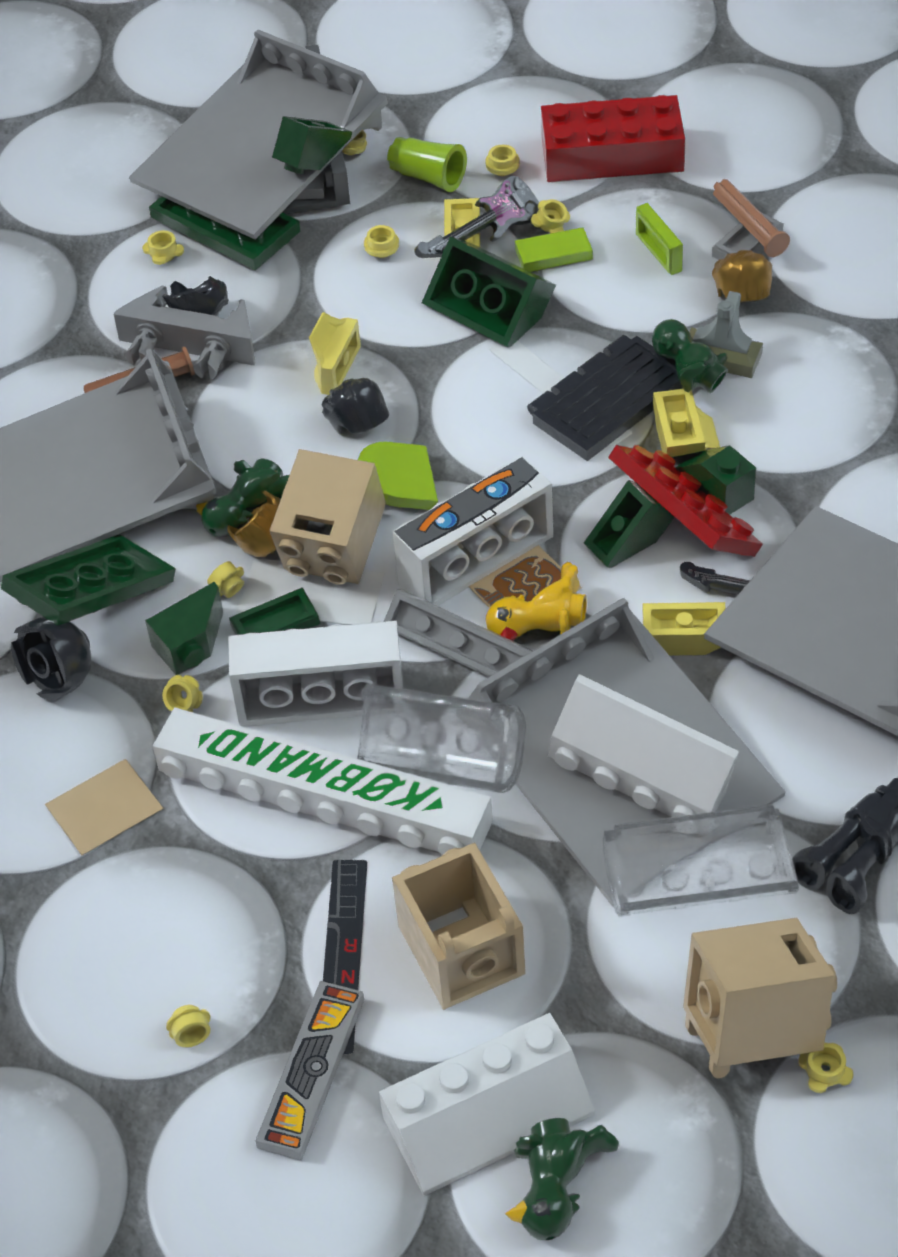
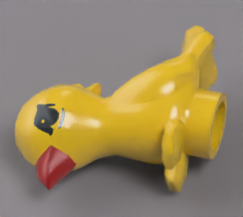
(550, 610)

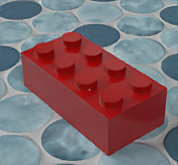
(612, 138)

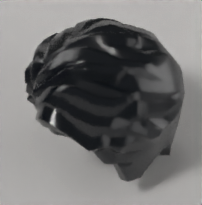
(205, 299)
(355, 405)

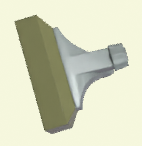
(727, 337)

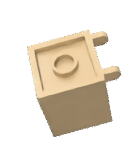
(332, 493)
(469, 953)
(757, 993)

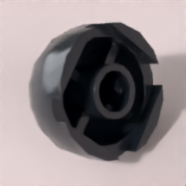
(51, 656)

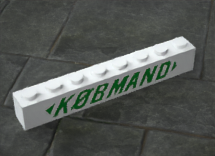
(321, 783)

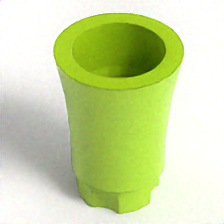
(429, 161)

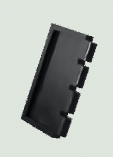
(604, 396)

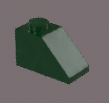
(308, 143)
(724, 475)
(628, 526)
(187, 629)

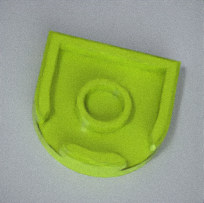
(403, 474)

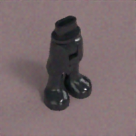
(875, 827)

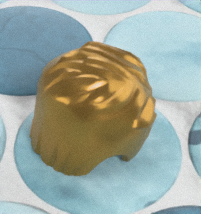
(745, 274)
(255, 535)

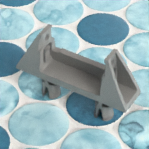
(151, 325)

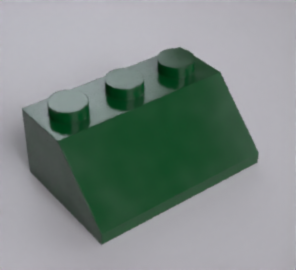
(487, 292)

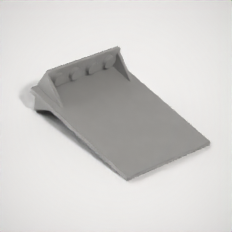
(225, 149)
(98, 466)
(824, 616)
(627, 659)

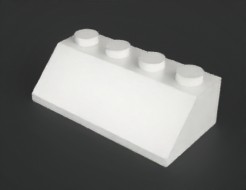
(640, 752)
(483, 1102)

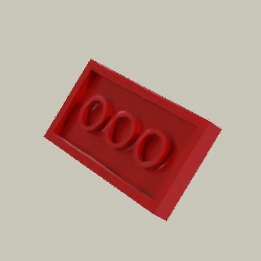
(681, 496)

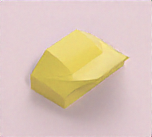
(335, 348)
(681, 424)
(682, 625)

